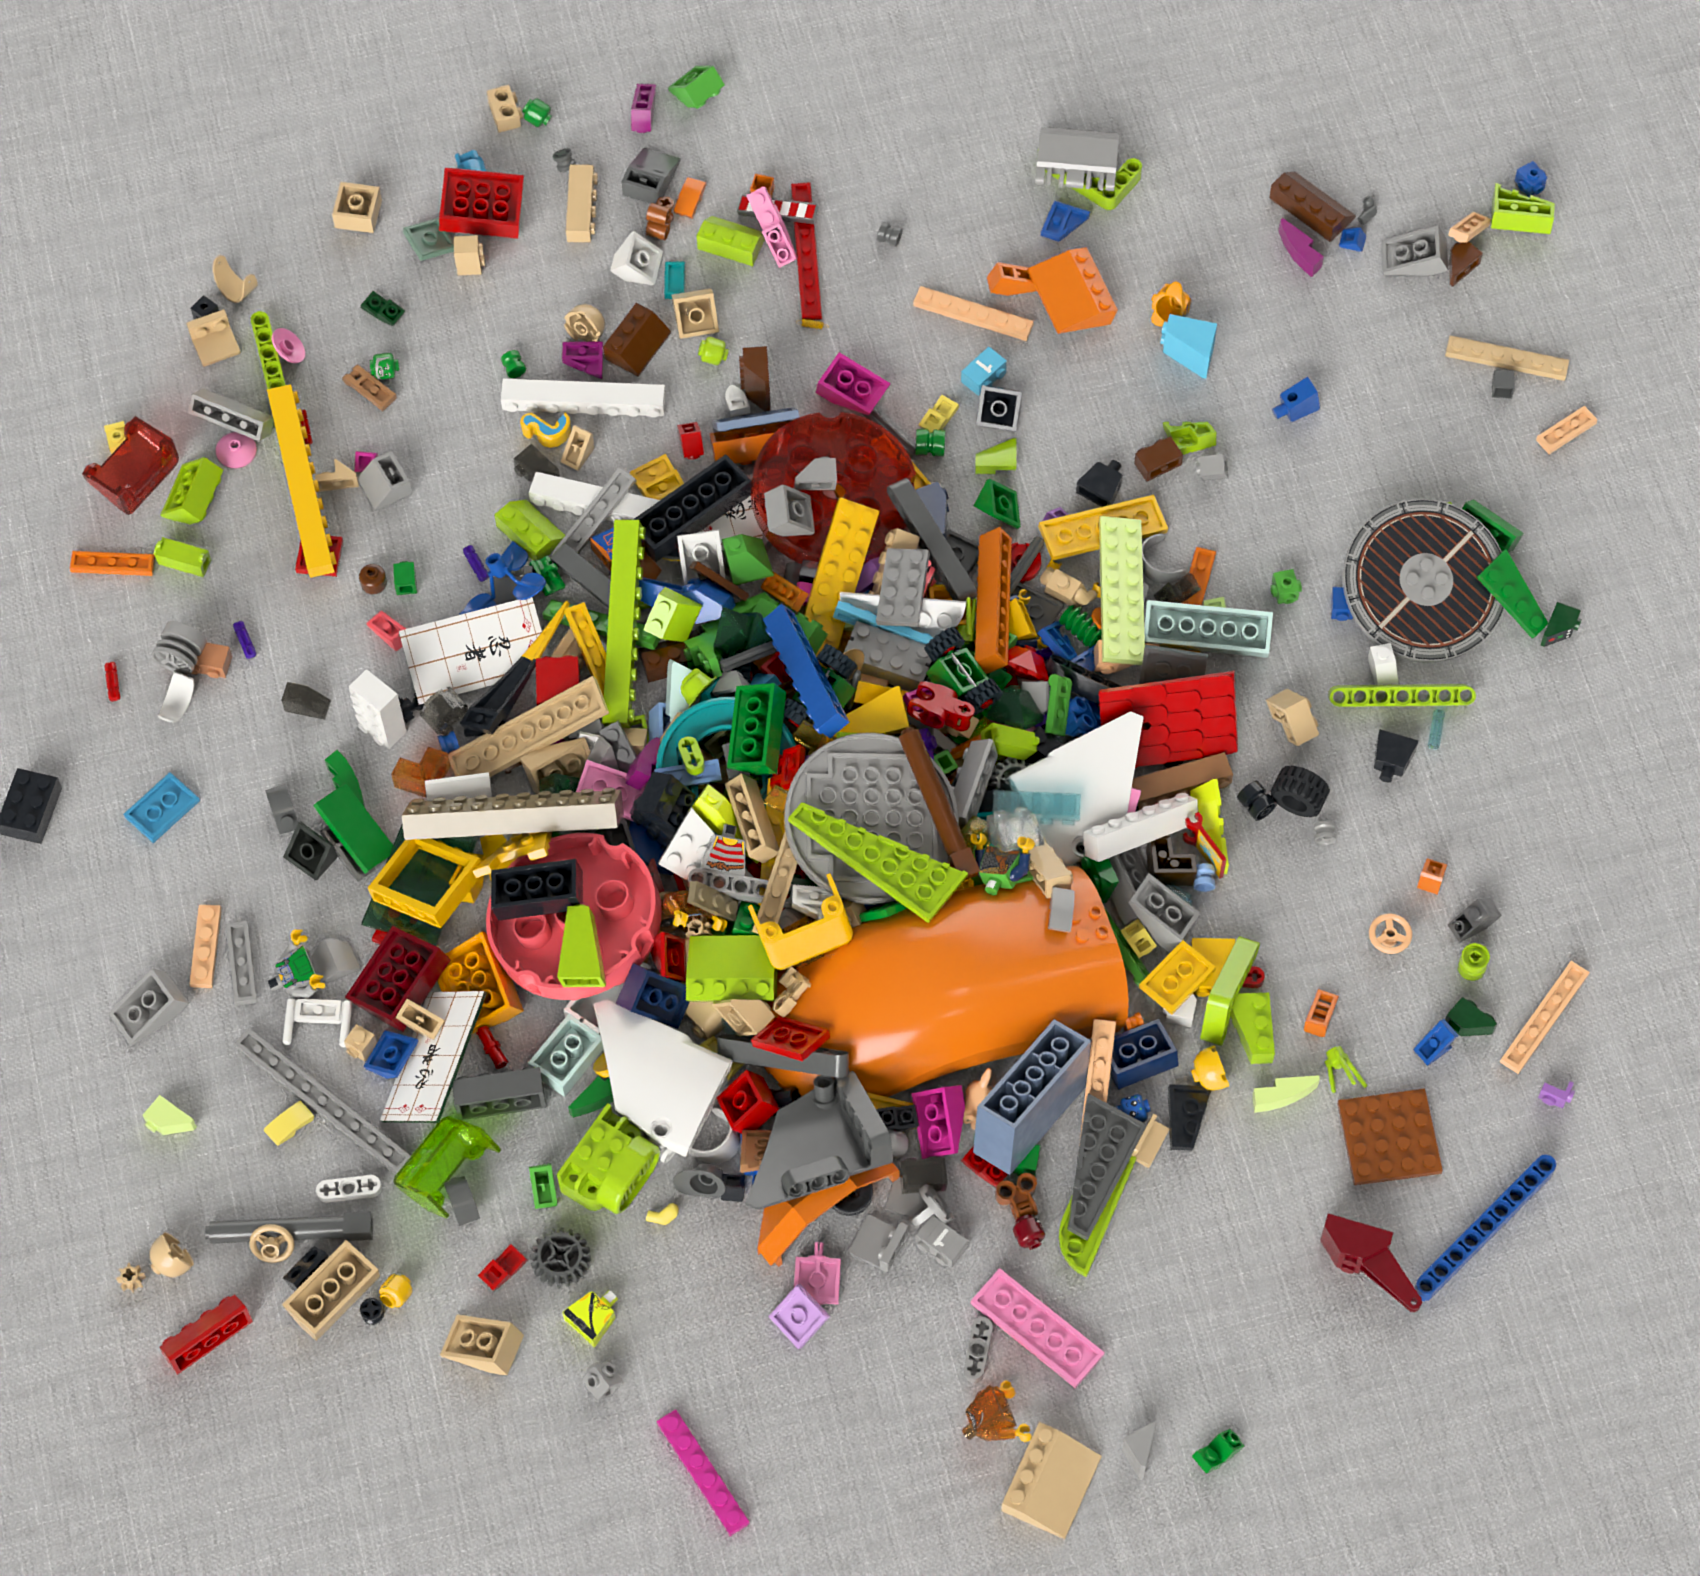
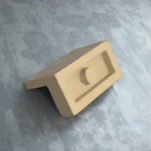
(1150, 1142)

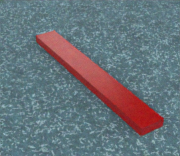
(807, 258)

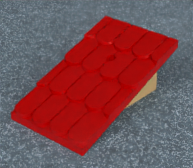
(1180, 716)

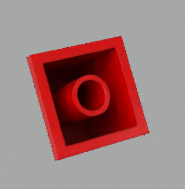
(555, 676)

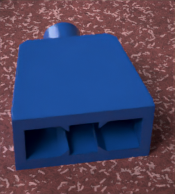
(1298, 401)

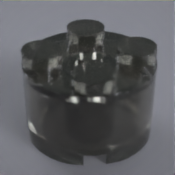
(444, 711)

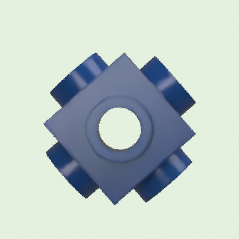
(1531, 179)

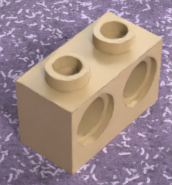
(504, 112)

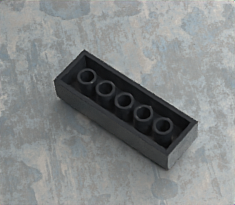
(693, 506)

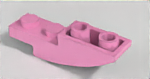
(773, 226)

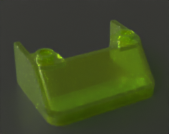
(439, 1159)

